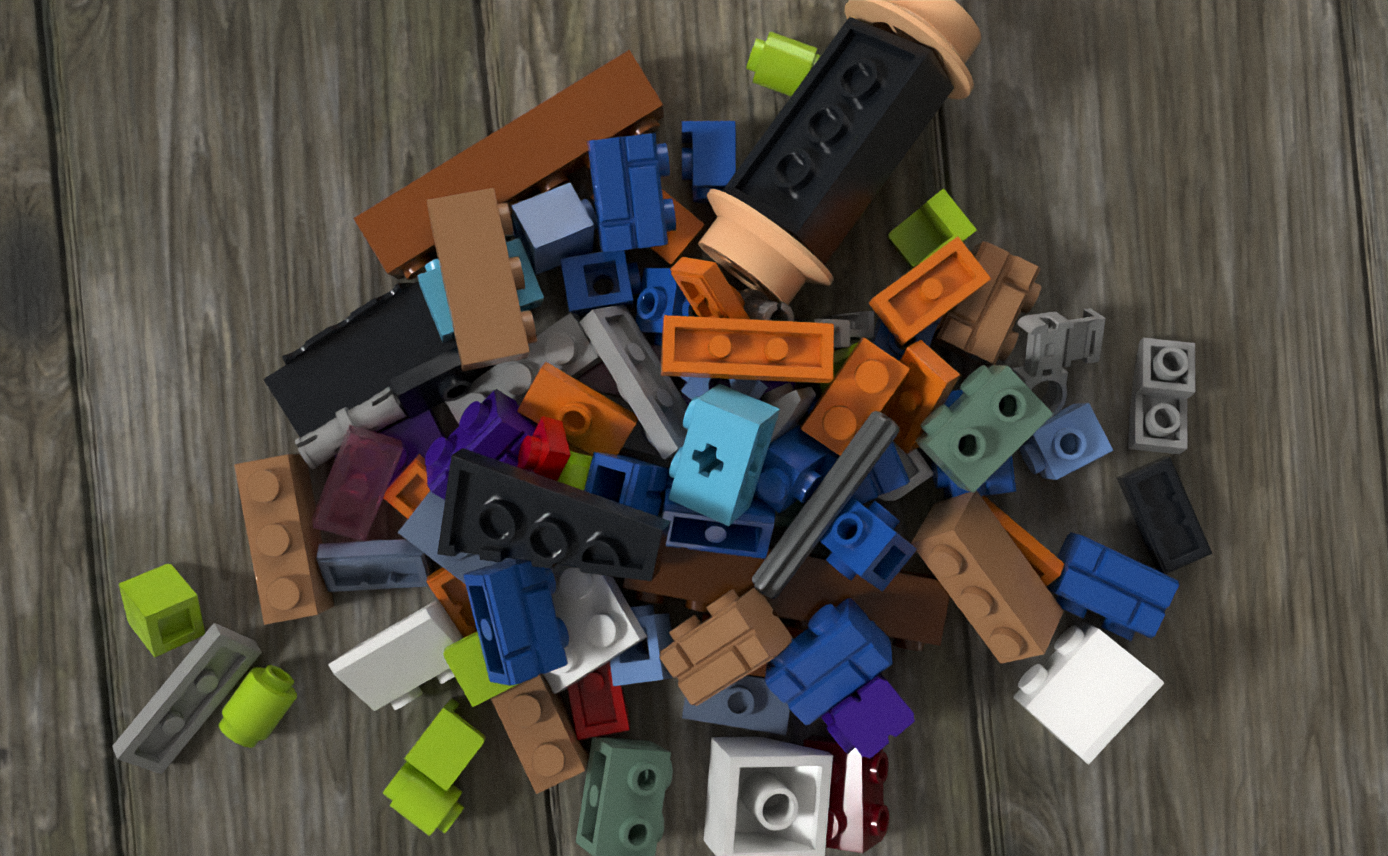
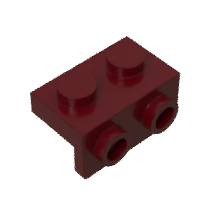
(856, 797)

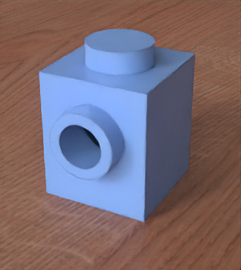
(554, 227)
(1066, 443)

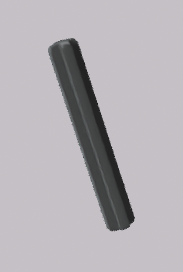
(825, 504)

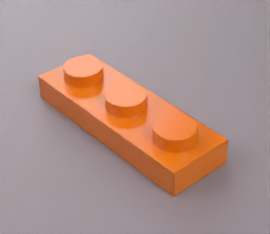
(747, 349)

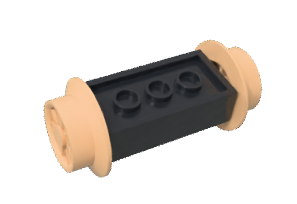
(839, 141)

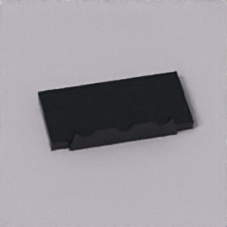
(356, 358)

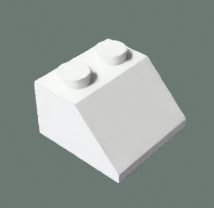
(400, 658)
(1086, 690)
(766, 798)

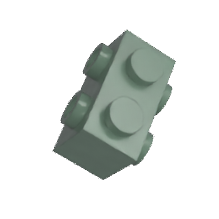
(989, 421)
(624, 797)

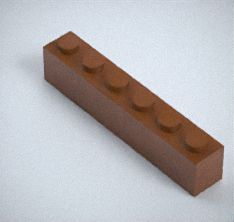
(516, 160)

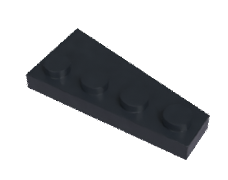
(529, 517)

